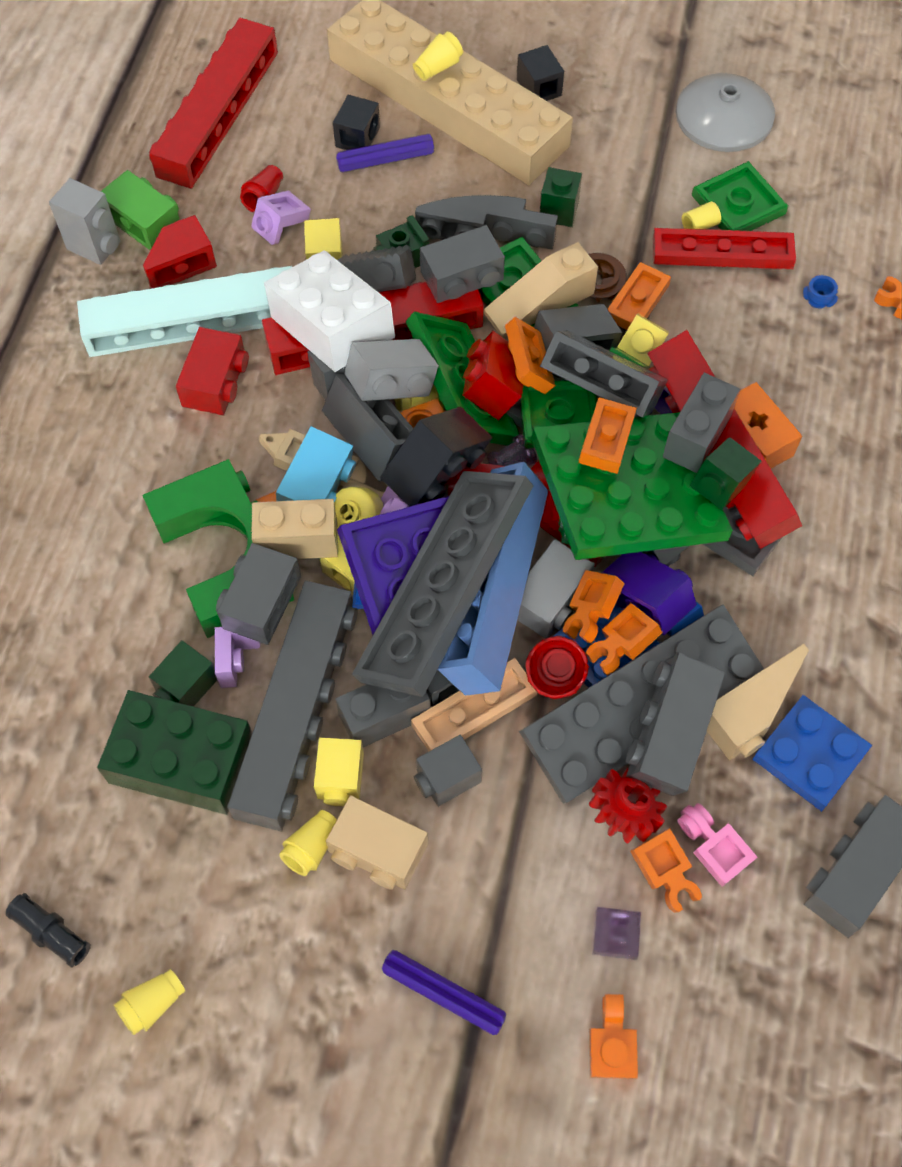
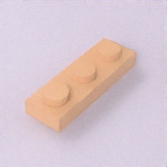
(472, 713)

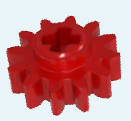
(627, 806)

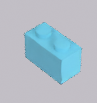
(317, 468)

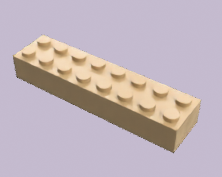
(463, 101)

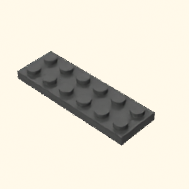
(442, 582)
(599, 724)

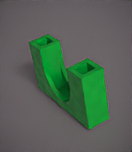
(199, 501)

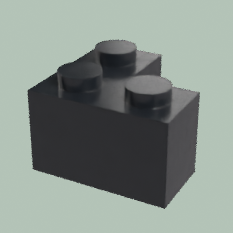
(435, 453)

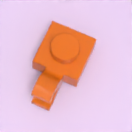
(612, 1047)

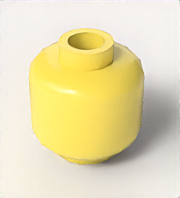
(356, 504)

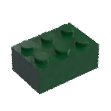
(175, 751)

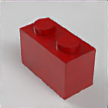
(212, 371)
(492, 376)

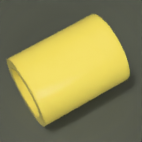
(702, 217)

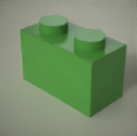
(140, 208)

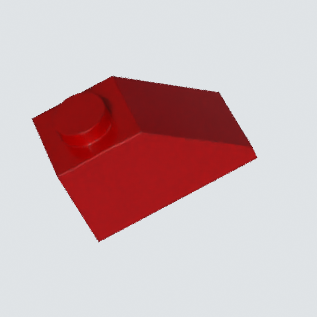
(179, 253)

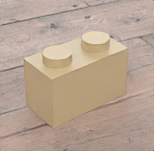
(296, 527)
(376, 843)

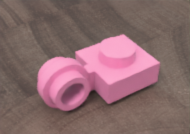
(723, 852)

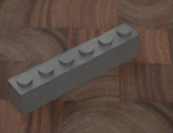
(292, 707)

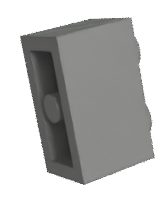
(85, 221)
(390, 369)
(551, 589)

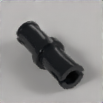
(47, 930)

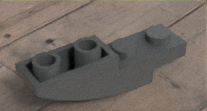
(502, 214)

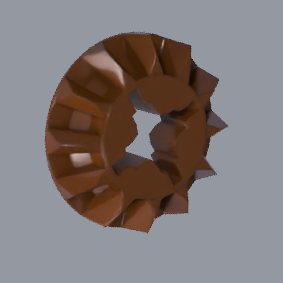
(612, 275)

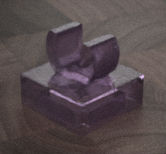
(616, 933)

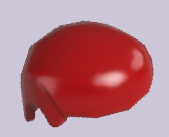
(557, 667)

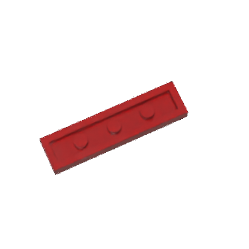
(724, 248)

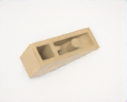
(551, 284)
(749, 709)

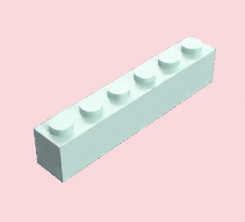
(174, 312)

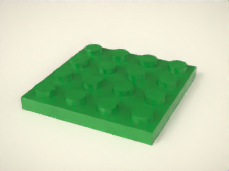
(629, 511)

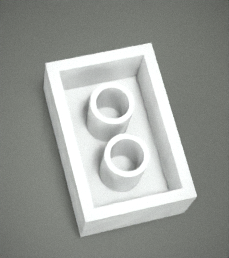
(328, 308)

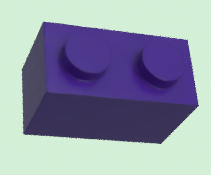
(653, 588)

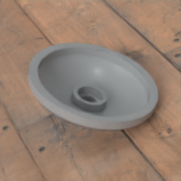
(725, 112)

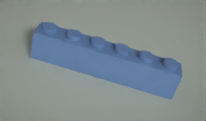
(484, 639)

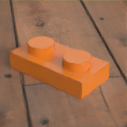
(639, 295)
(528, 353)
(607, 435)

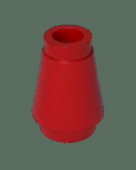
(260, 185)

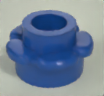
(821, 292)

